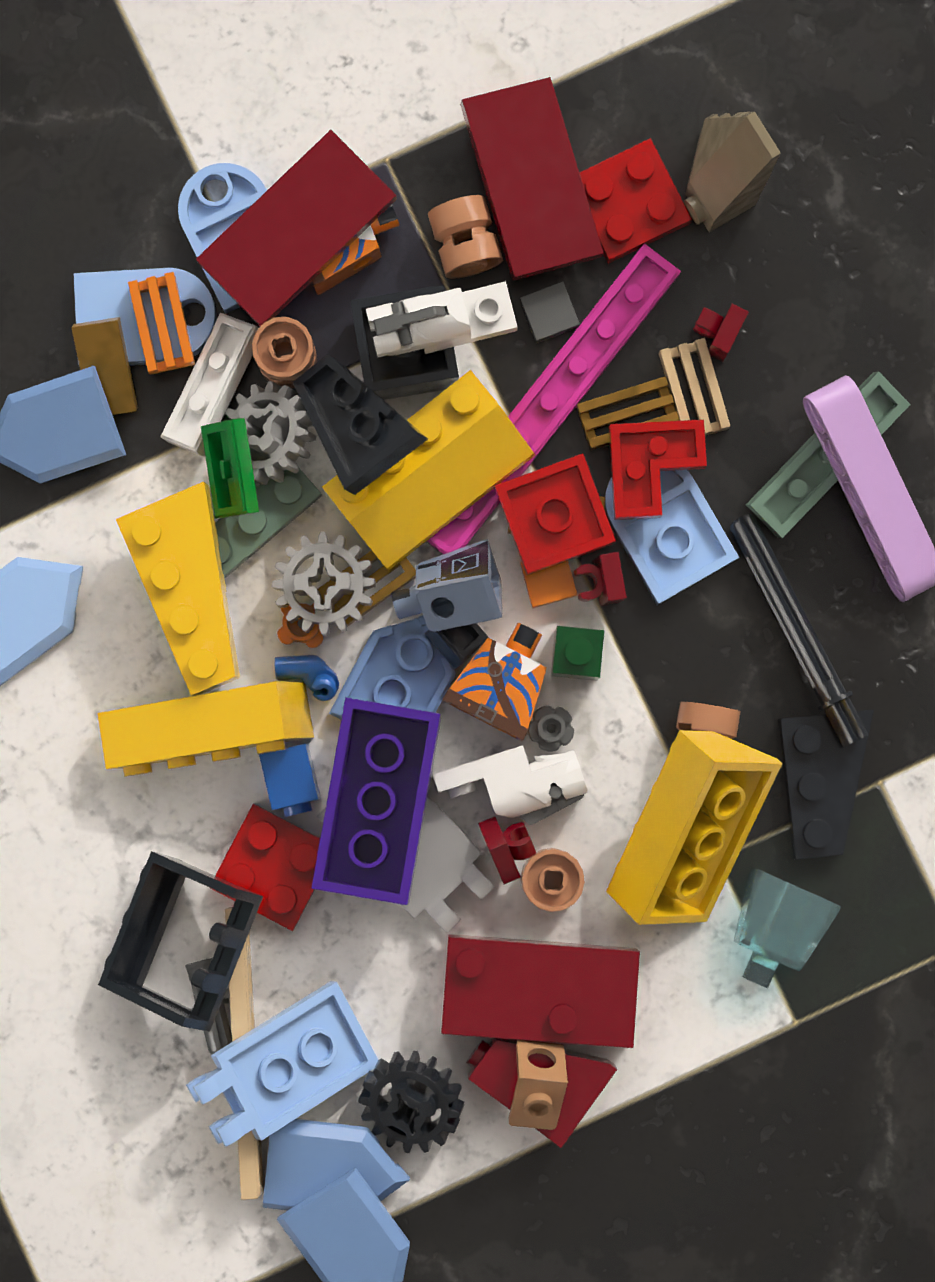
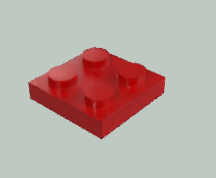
(633, 200)
(555, 514)
(275, 862)

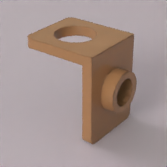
(538, 1090)

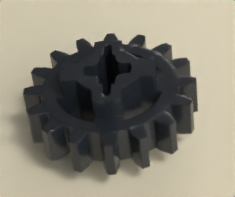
(411, 1101)

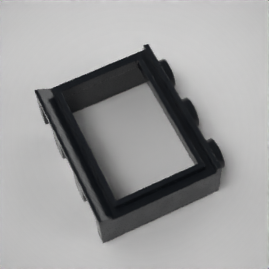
(143, 930)

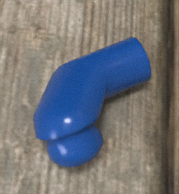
(311, 671)

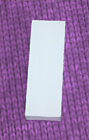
(211, 383)

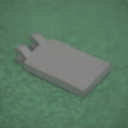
(441, 866)

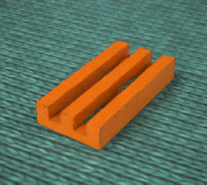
(153, 285)

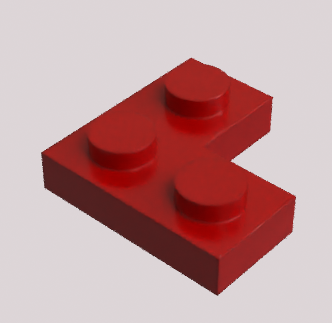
(640, 454)

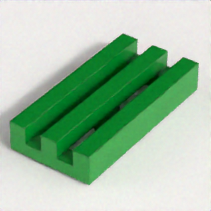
(229, 468)

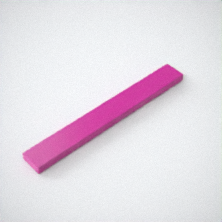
(573, 374)

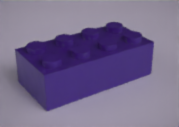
(376, 801)

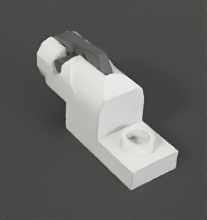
(442, 320)
(517, 786)

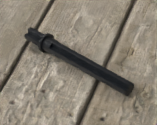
(798, 630)

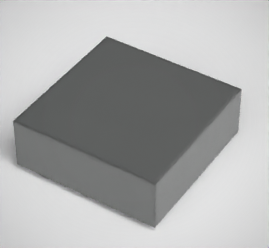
(549, 312)

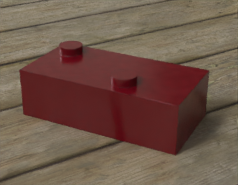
(540, 991)

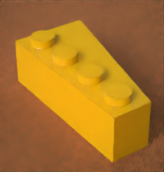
(182, 573)
(205, 725)

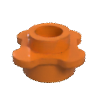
(293, 633)

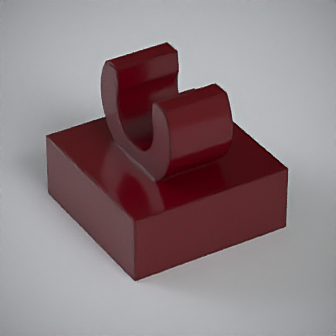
(721, 329)
(607, 579)
(507, 847)

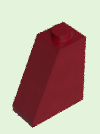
(496, 1074)

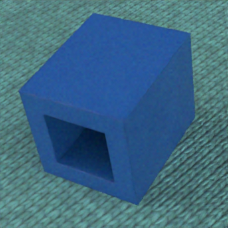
(290, 779)

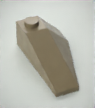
(729, 168)

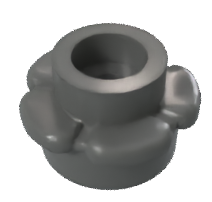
(538, 728)

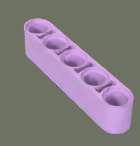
(873, 486)

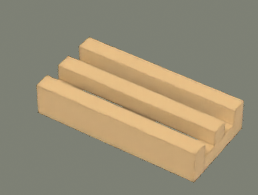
(684, 351)

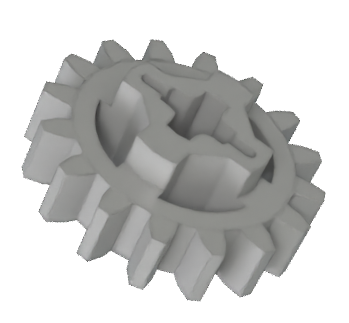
(274, 432)
(302, 583)

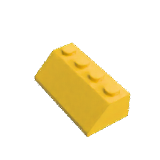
(465, 456)
(692, 828)

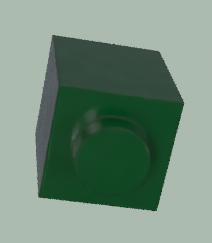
(577, 653)

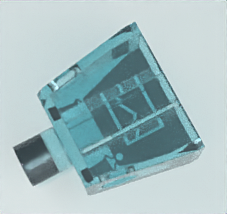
(779, 925)

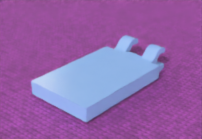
(286, 1066)

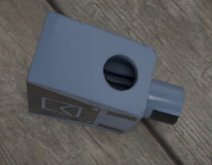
(454, 589)

